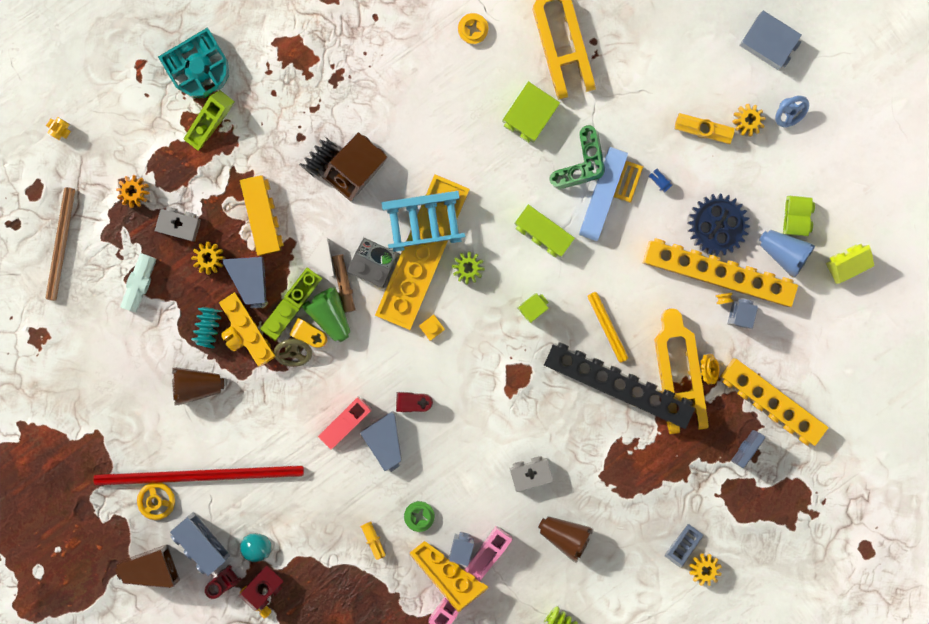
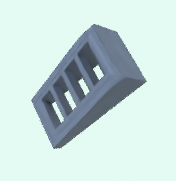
(674, 547)

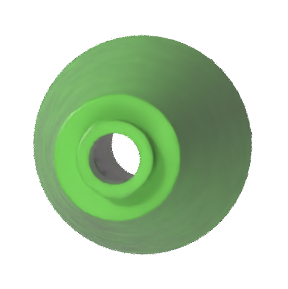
(329, 314)

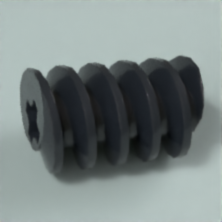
(320, 157)

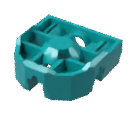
(196, 62)

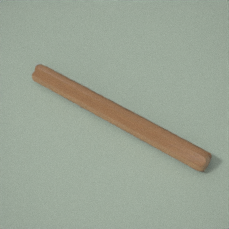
(60, 243)

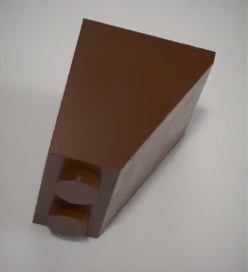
(354, 166)
(149, 569)

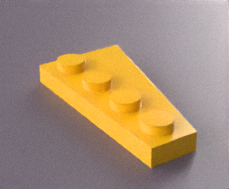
(452, 581)

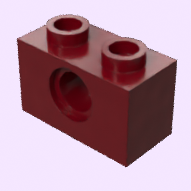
(250, 593)

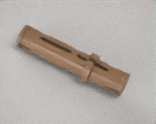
(345, 290)

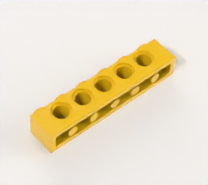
(815, 428)

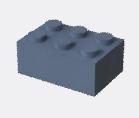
(199, 544)

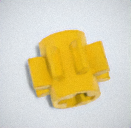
(58, 128)

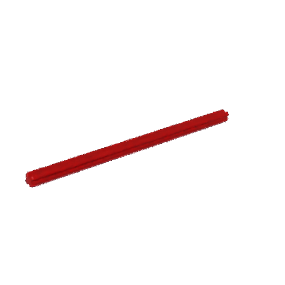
(198, 475)

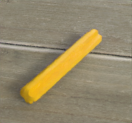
(607, 327)

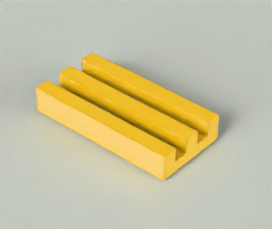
(622, 196)

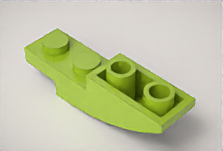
(291, 304)

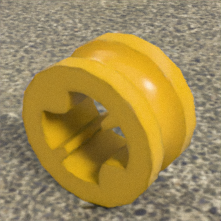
(724, 298)

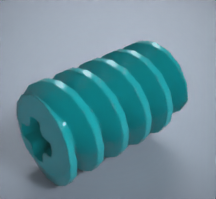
(206, 327)

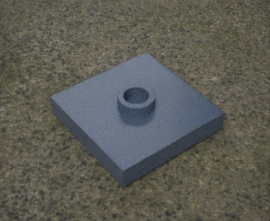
(748, 448)

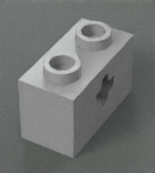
(167, 219)
(523, 481)

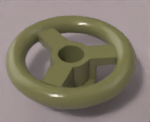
(292, 350)

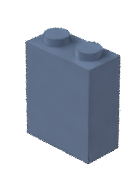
(771, 40)

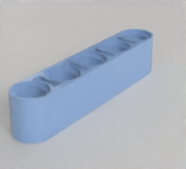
(603, 194)

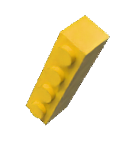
(261, 216)

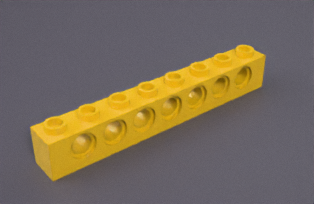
(784, 297)

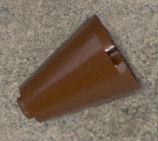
(194, 385)
(566, 536)

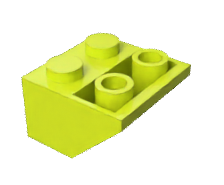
(850, 264)

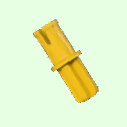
(373, 540)

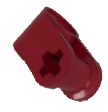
(410, 402)
(224, 580)

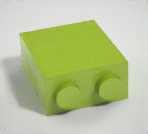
(530, 112)

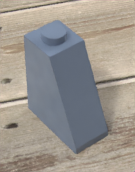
(249, 279)
(384, 441)

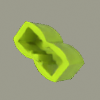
(798, 216)

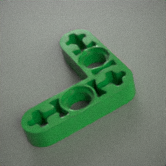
(586, 167)

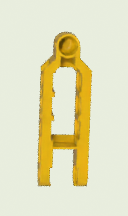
(554, 62)
(673, 327)

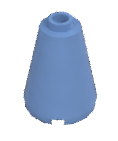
(786, 251)

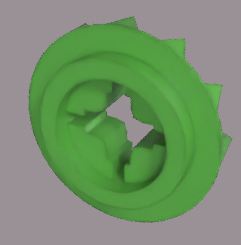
(410, 519)

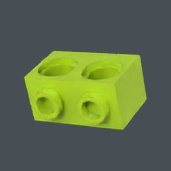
(533, 307)

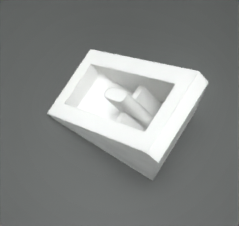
(322, 258)

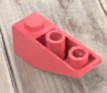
(345, 422)

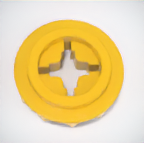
(469, 20)
(710, 368)

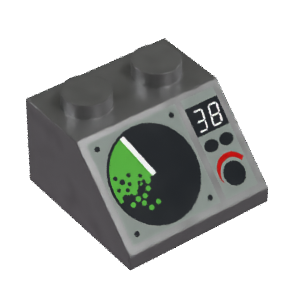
(372, 262)

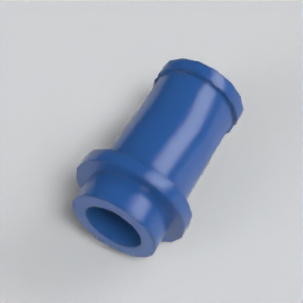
(662, 182)

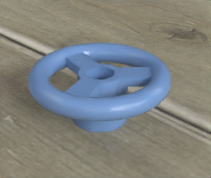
(790, 109)

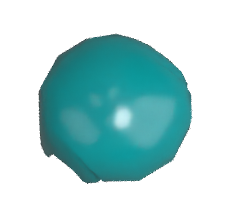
(255, 547)

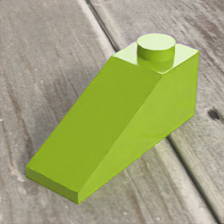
(208, 119)

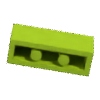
(543, 231)

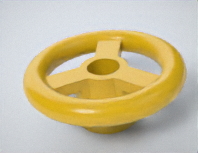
(150, 506)

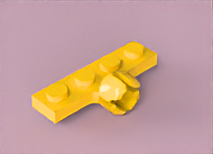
(244, 331)

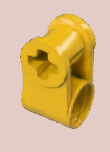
(305, 332)

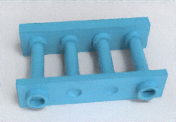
(411, 205)

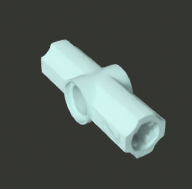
(138, 282)

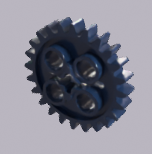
(732, 234)

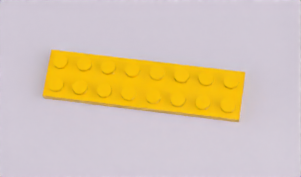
(419, 262)

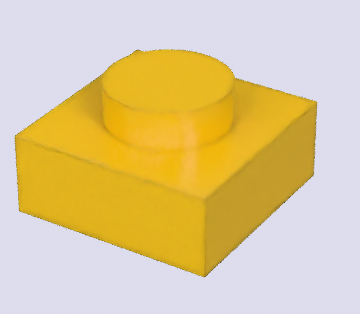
(432, 327)

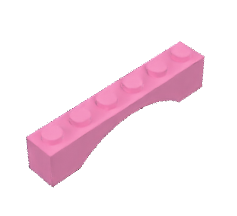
(478, 566)

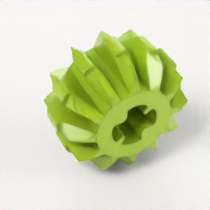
(474, 266)

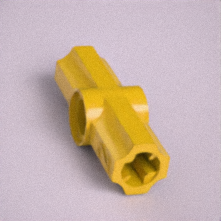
(692, 126)

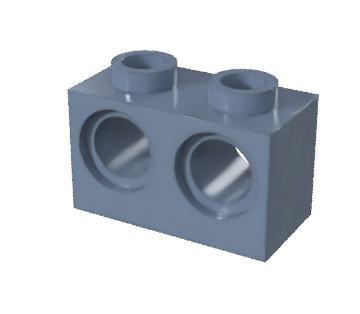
(742, 313)
(461, 548)

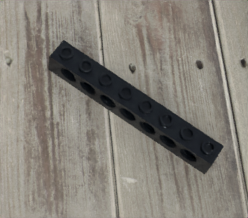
(555, 362)

